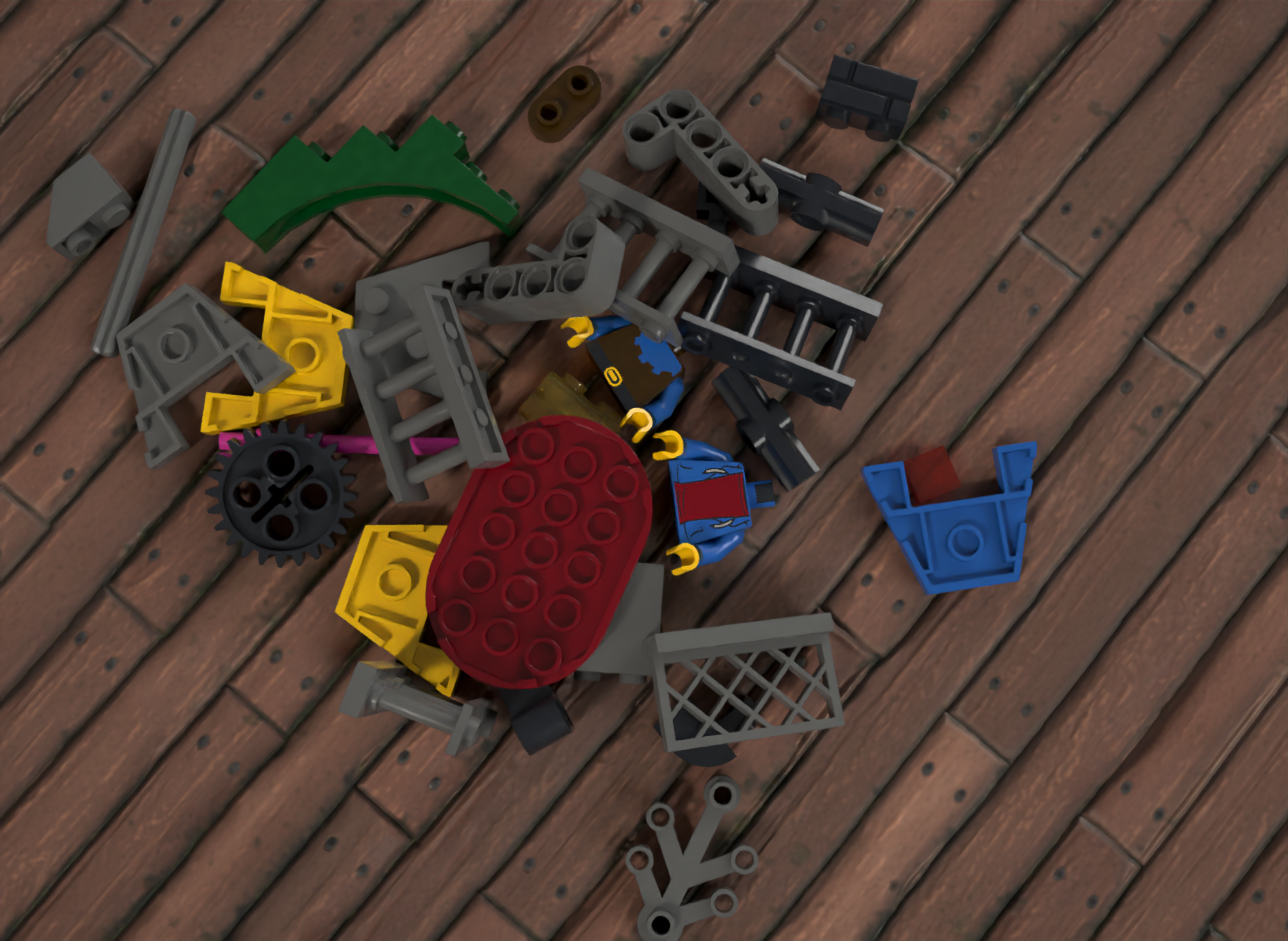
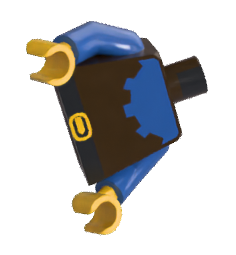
(635, 369)

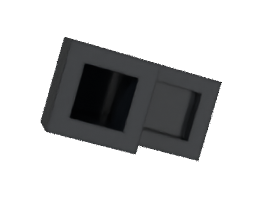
(686, 725)

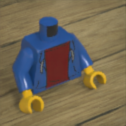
(708, 500)

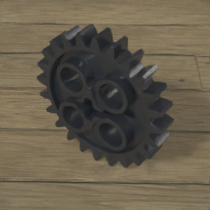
(255, 464)

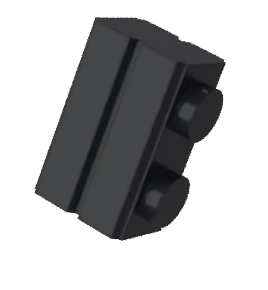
(866, 99)

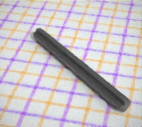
(143, 232)

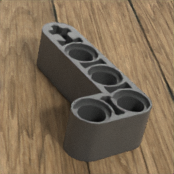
(682, 127)
(567, 287)

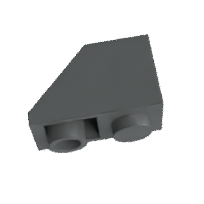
(85, 206)

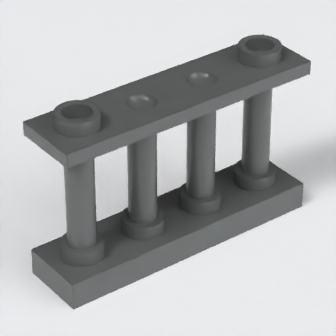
(672, 233)
(462, 400)
(386, 687)

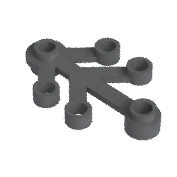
(686, 868)

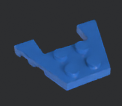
(960, 540)

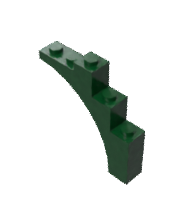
(308, 182)

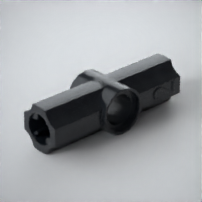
(821, 204)
(765, 427)

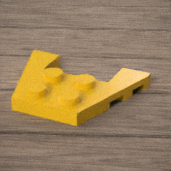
(299, 332)
(388, 600)

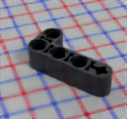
(537, 716)

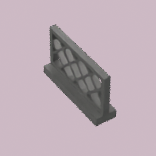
(742, 639)

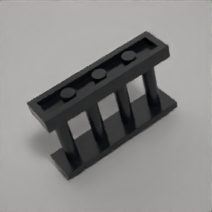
(797, 293)

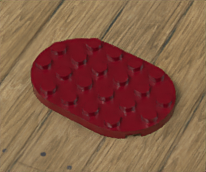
(540, 553)

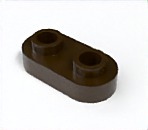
(566, 102)

